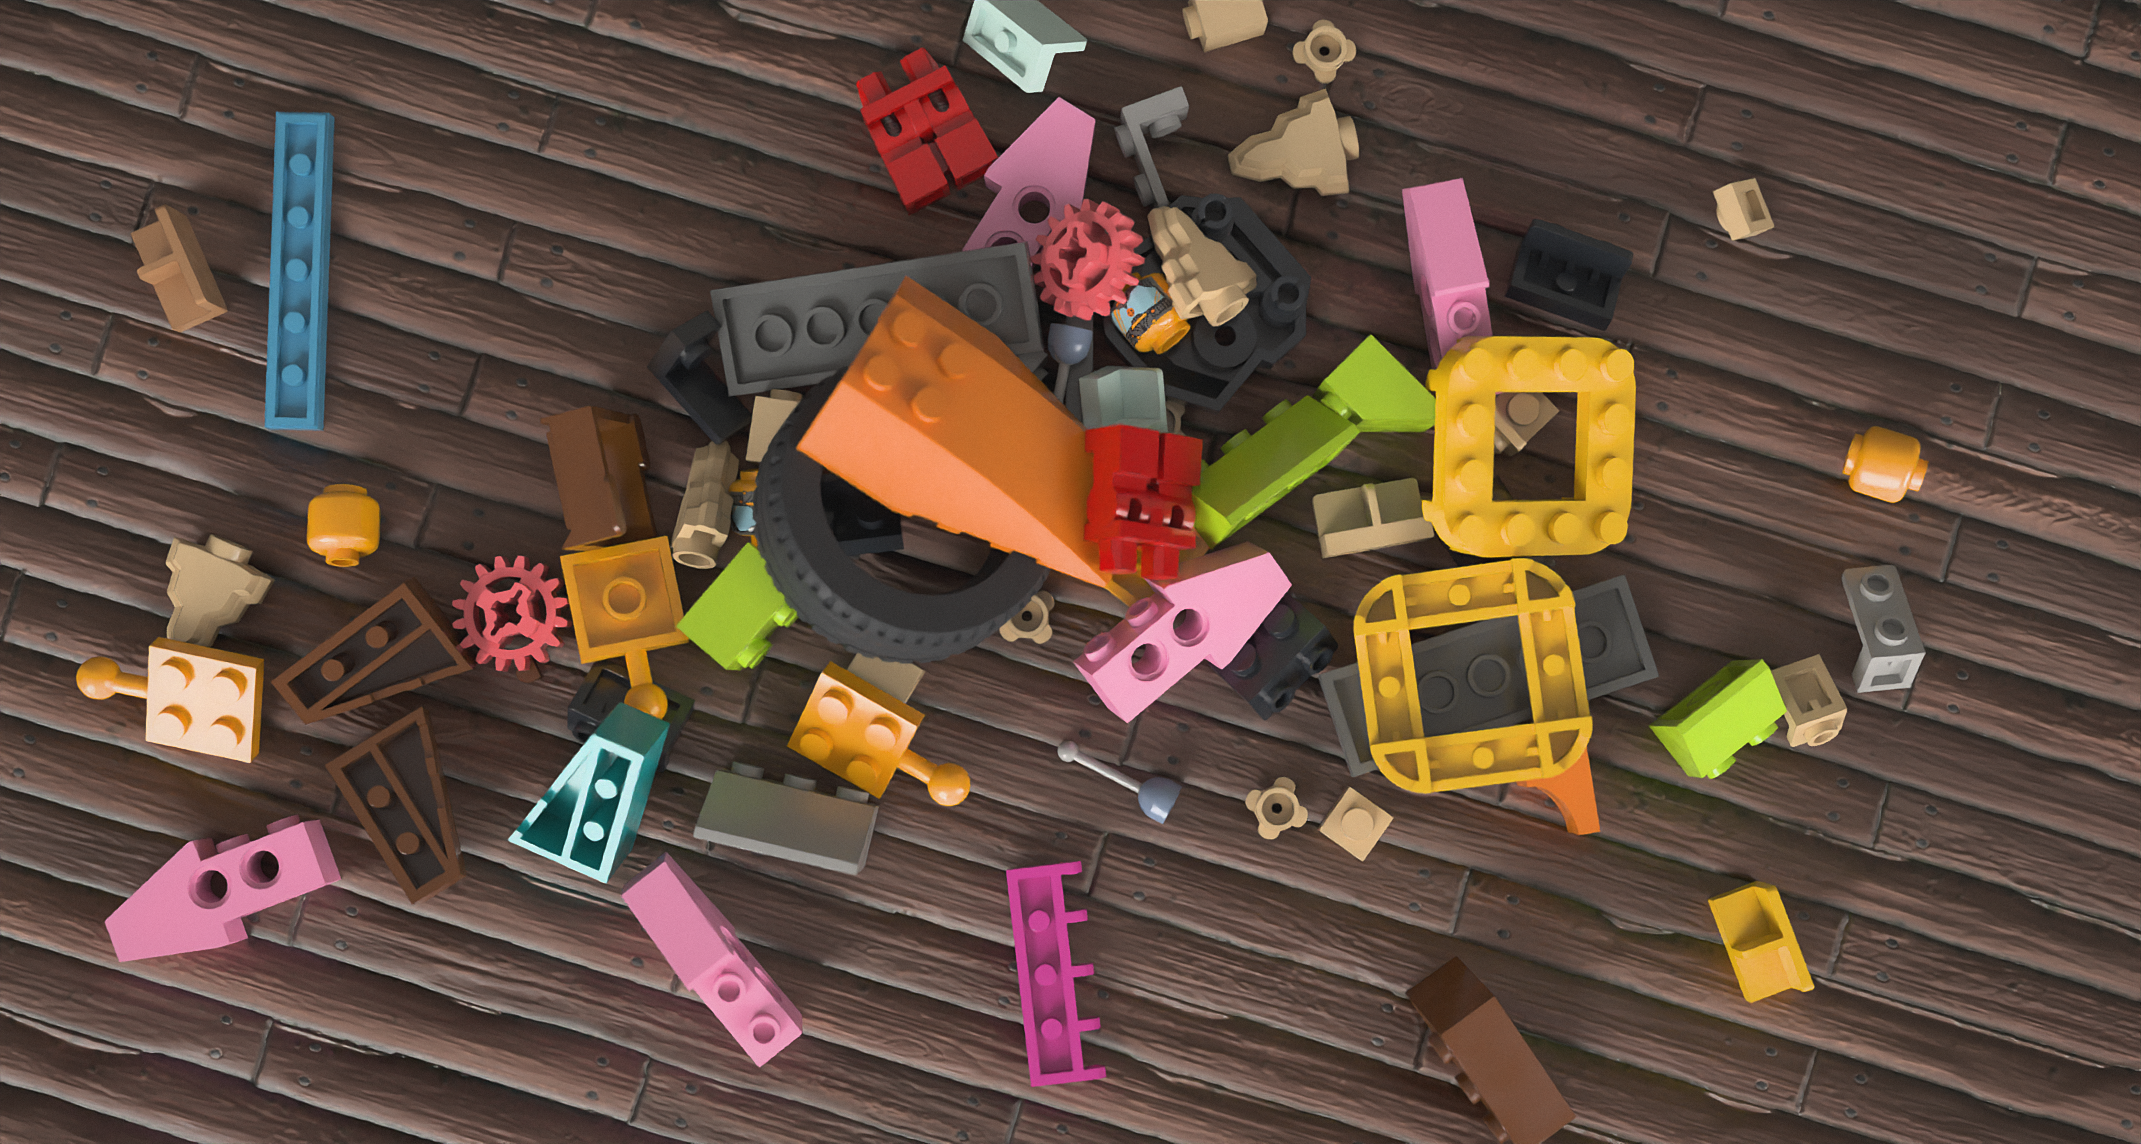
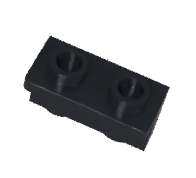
(859, 520)
(601, 693)

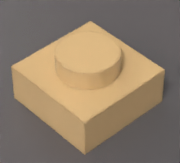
(1742, 209)
(1355, 823)

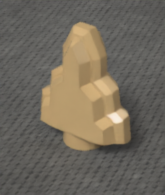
(1303, 148)
(1198, 269)
(706, 507)
(211, 588)

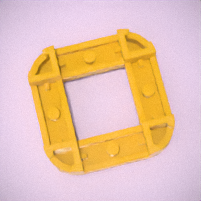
(1465, 445)
(1551, 666)

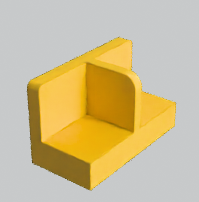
(1760, 941)

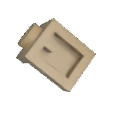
(1519, 419)
(1811, 701)

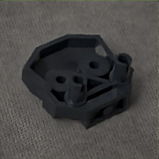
(1266, 330)

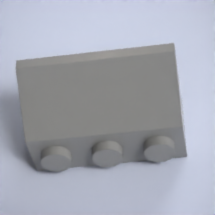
(788, 818)

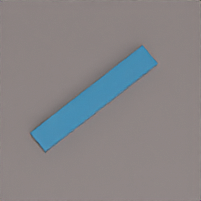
(299, 271)

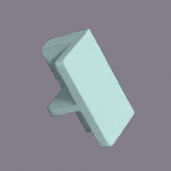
(1020, 39)
(1124, 397)

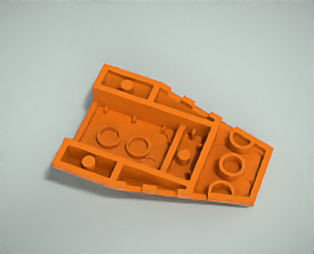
(960, 433)

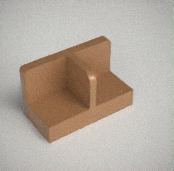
(178, 270)

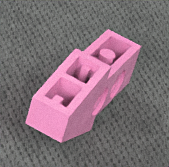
(1042, 165)
(1446, 265)
(1224, 604)
(182, 914)
(712, 959)

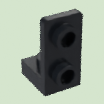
(693, 384)

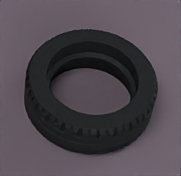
(842, 597)

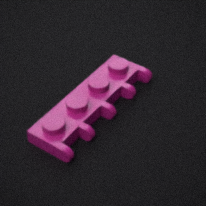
(1048, 975)

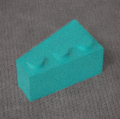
(599, 798)

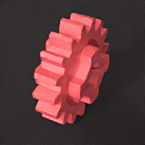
(1082, 258)
(524, 594)

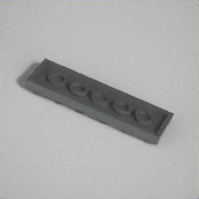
(817, 323)
(1479, 677)

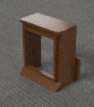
(601, 477)

